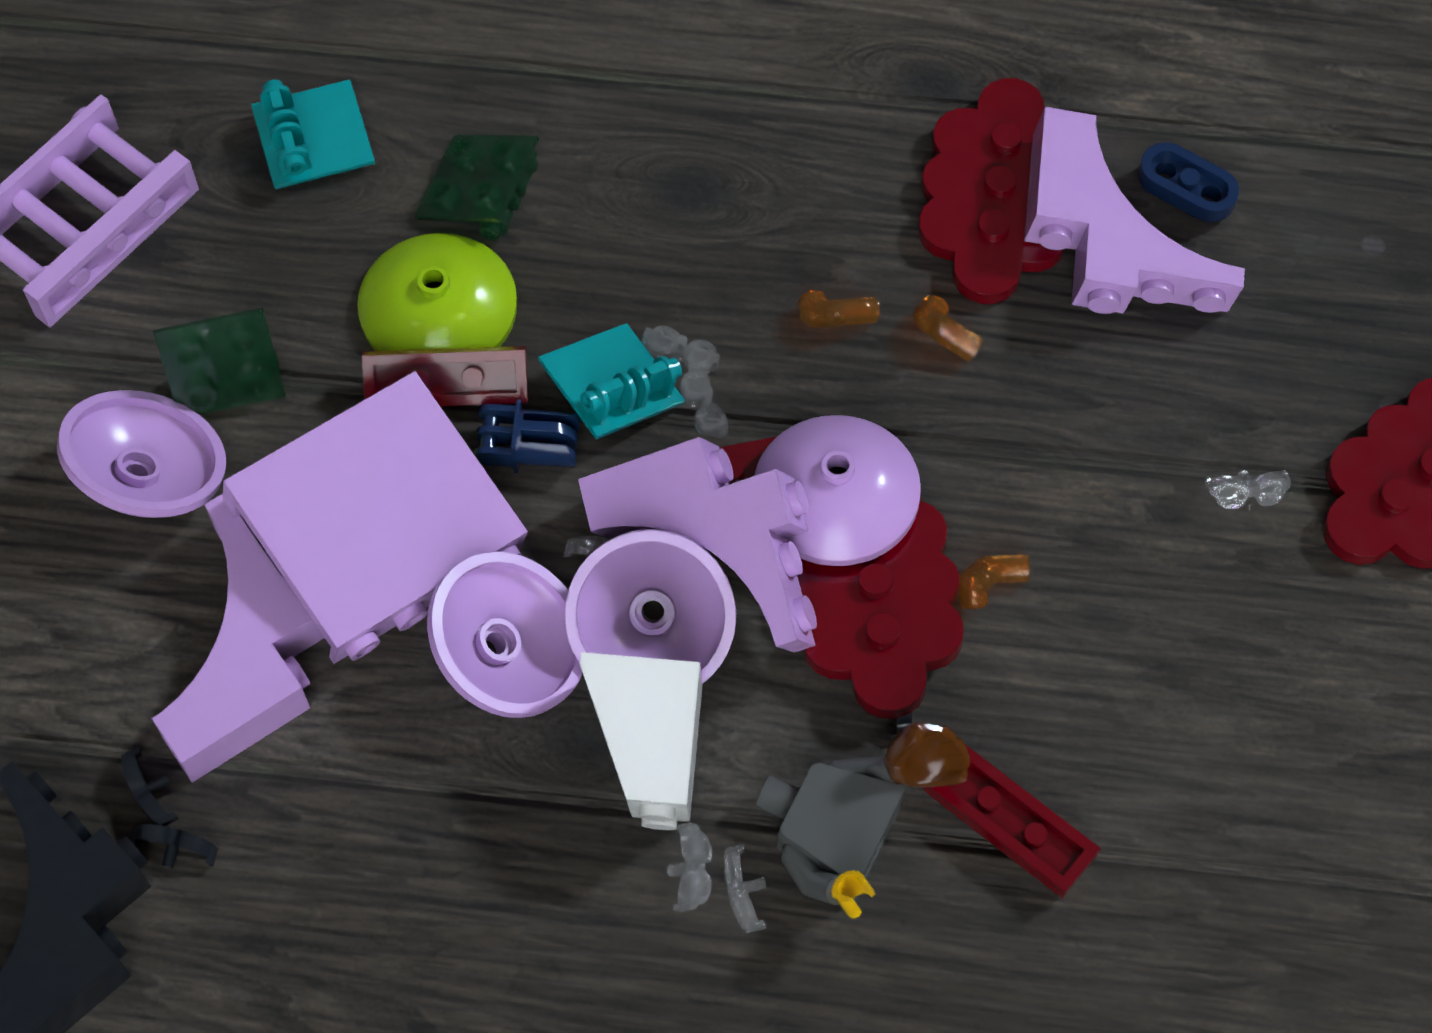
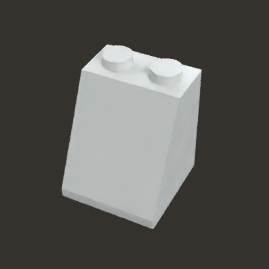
(650, 729)

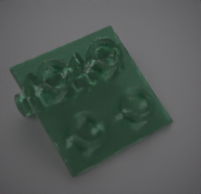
(481, 181)
(221, 361)

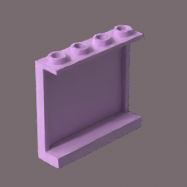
(373, 514)

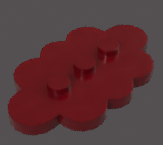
(981, 192)
(1385, 486)
(887, 618)

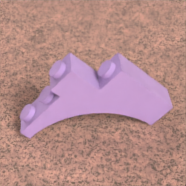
(1117, 250)
(739, 522)
(251, 673)

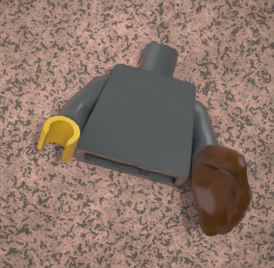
(849, 806)

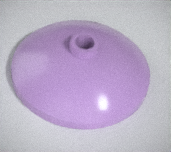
(141, 453)
(854, 512)
(643, 566)
(518, 611)

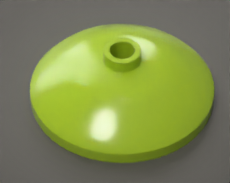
(466, 311)

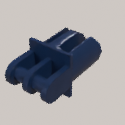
(535, 438)

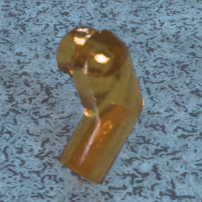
(822, 313)
(933, 321)
(986, 573)

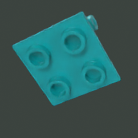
(311, 132)
(613, 380)

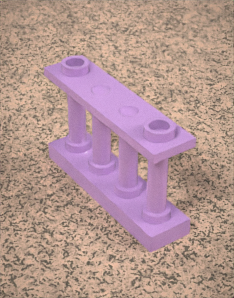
(111, 238)

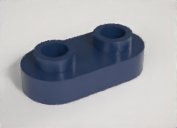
(1189, 182)

